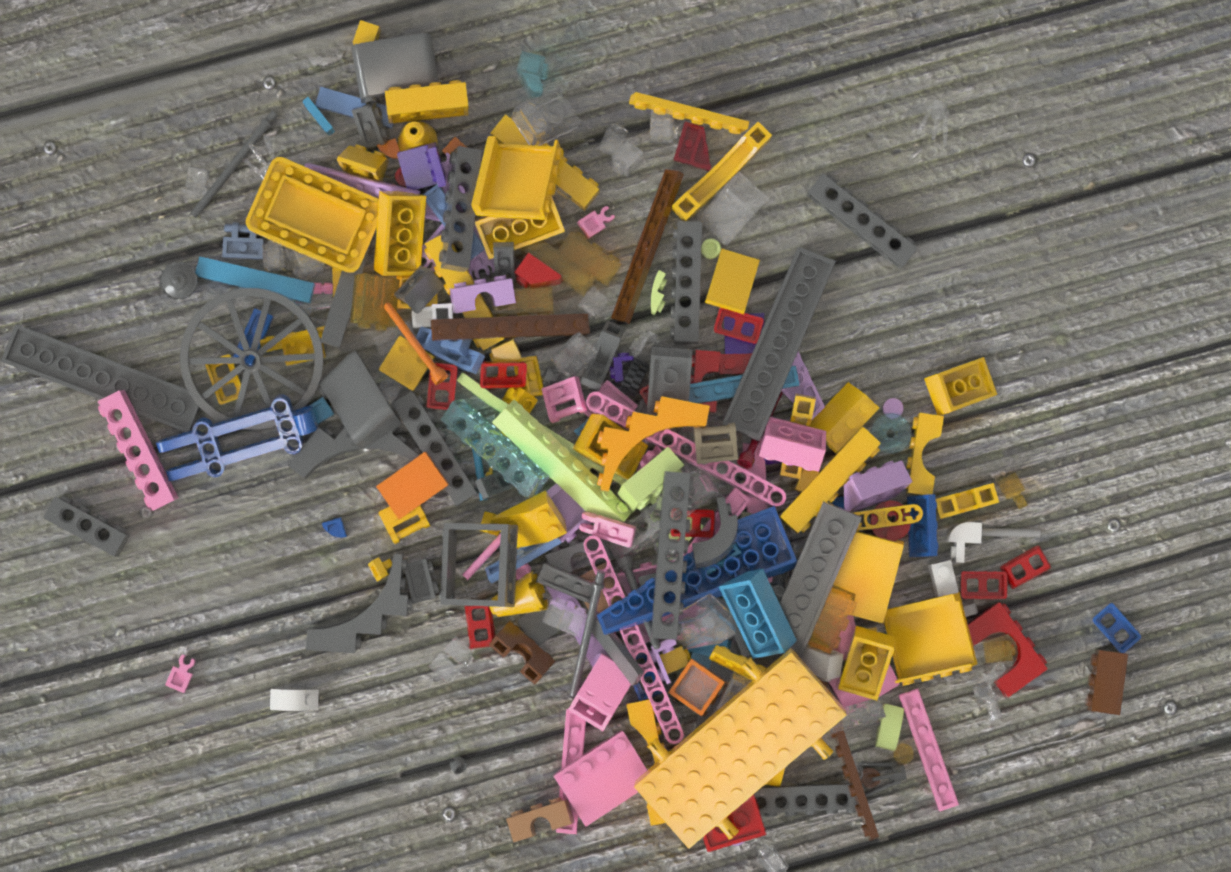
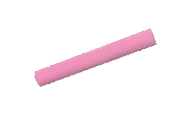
(482, 558)

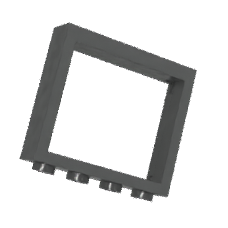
(507, 564)

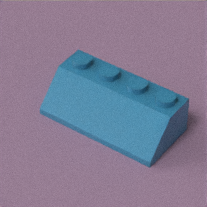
(758, 614)

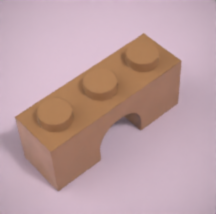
(522, 824)

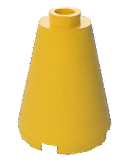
(415, 135)
(527, 597)

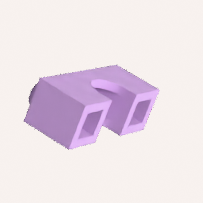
(464, 295)

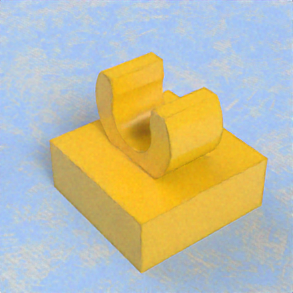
(379, 568)

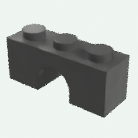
(562, 557)

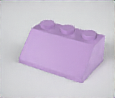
(875, 486)

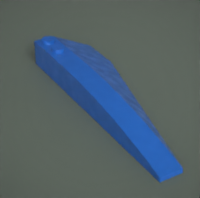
(762, 546)

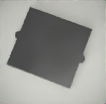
(535, 628)

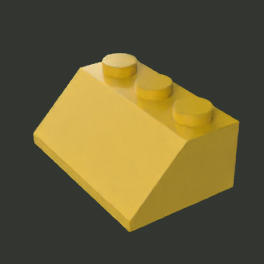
(844, 416)

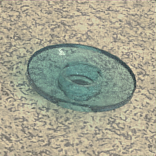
(901, 431)

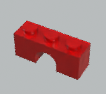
(705, 363)

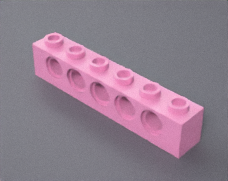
(148, 455)

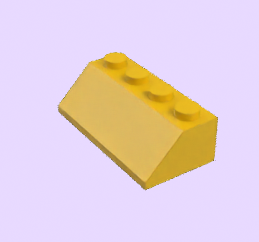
(427, 102)
(517, 230)
(399, 233)

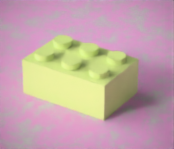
(649, 480)

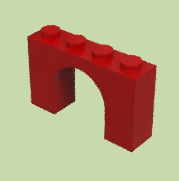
(1028, 662)

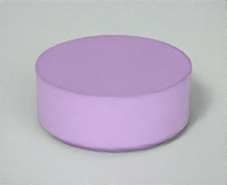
(893, 406)

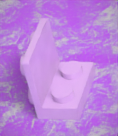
(666, 646)

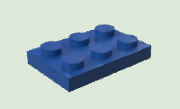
(923, 534)

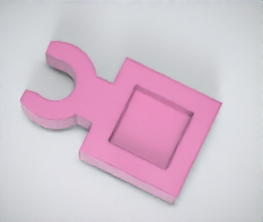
(594, 223)
(648, 457)
(180, 677)

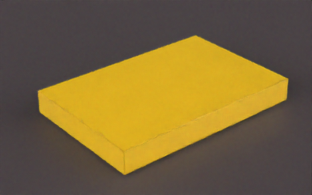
(732, 281)

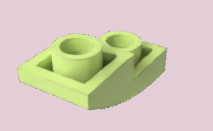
(657, 298)
(889, 728)

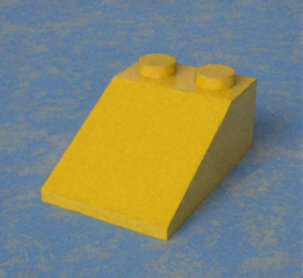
(363, 163)
(960, 386)
(590, 449)
(536, 520)
(867, 663)

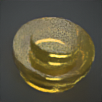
(903, 753)

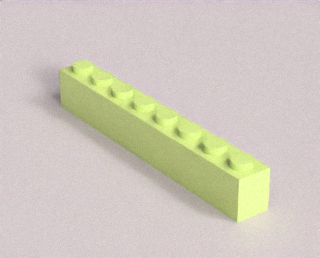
(559, 463)

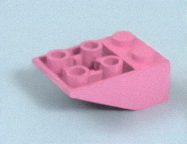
(600, 693)

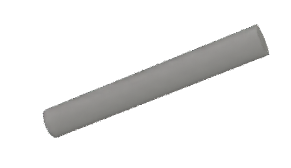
(1000, 532)

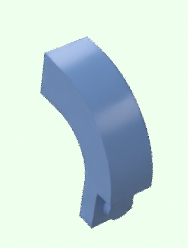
(469, 363)

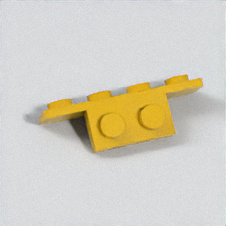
(295, 343)

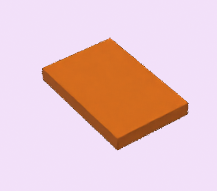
(412, 485)

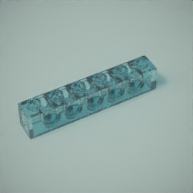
(504, 449)

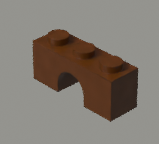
(514, 640)

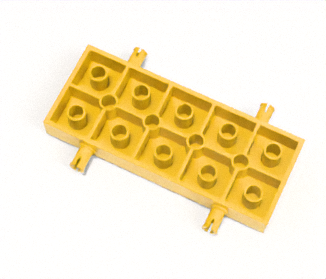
(740, 748)

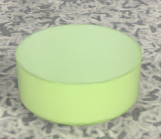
(710, 249)

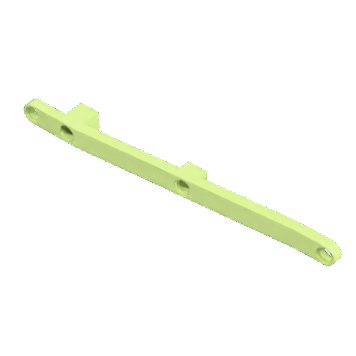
(500, 405)

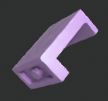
(569, 510)

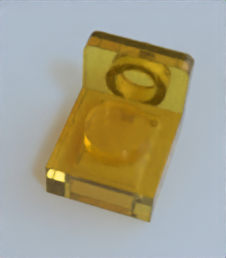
(998, 651)

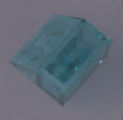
(531, 72)

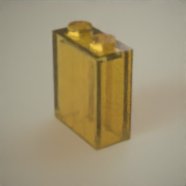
(369, 298)

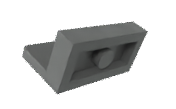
(419, 289)

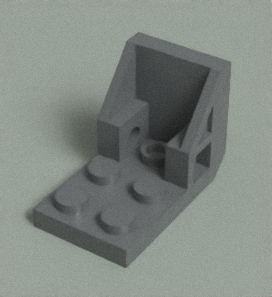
(669, 374)

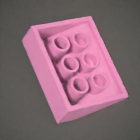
(601, 777)

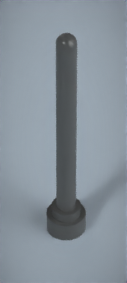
(626, 564)

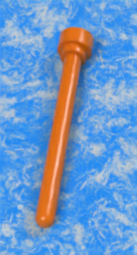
(437, 374)

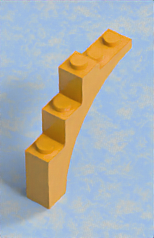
(670, 414)

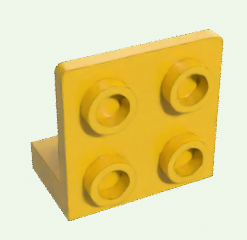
(404, 364)

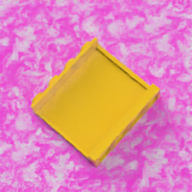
(516, 180)
(870, 574)
(930, 639)

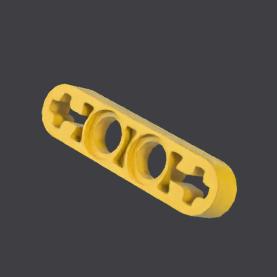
(883, 520)

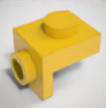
(522, 397)

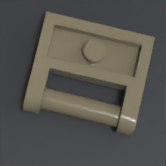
(715, 450)

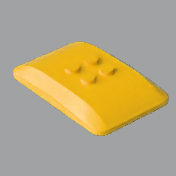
(314, 215)

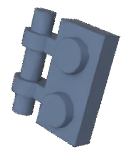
(241, 247)

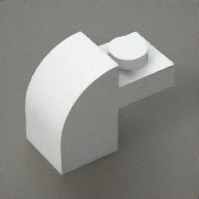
(437, 311)
(959, 535)
(294, 699)

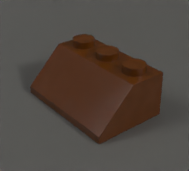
(1106, 682)

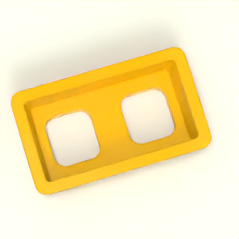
(222, 399)

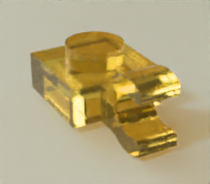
(1012, 488)

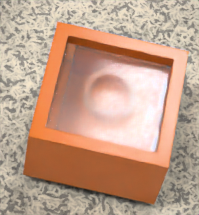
(698, 687)

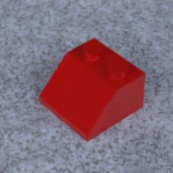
(536, 274)

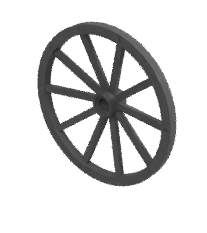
(228, 296)

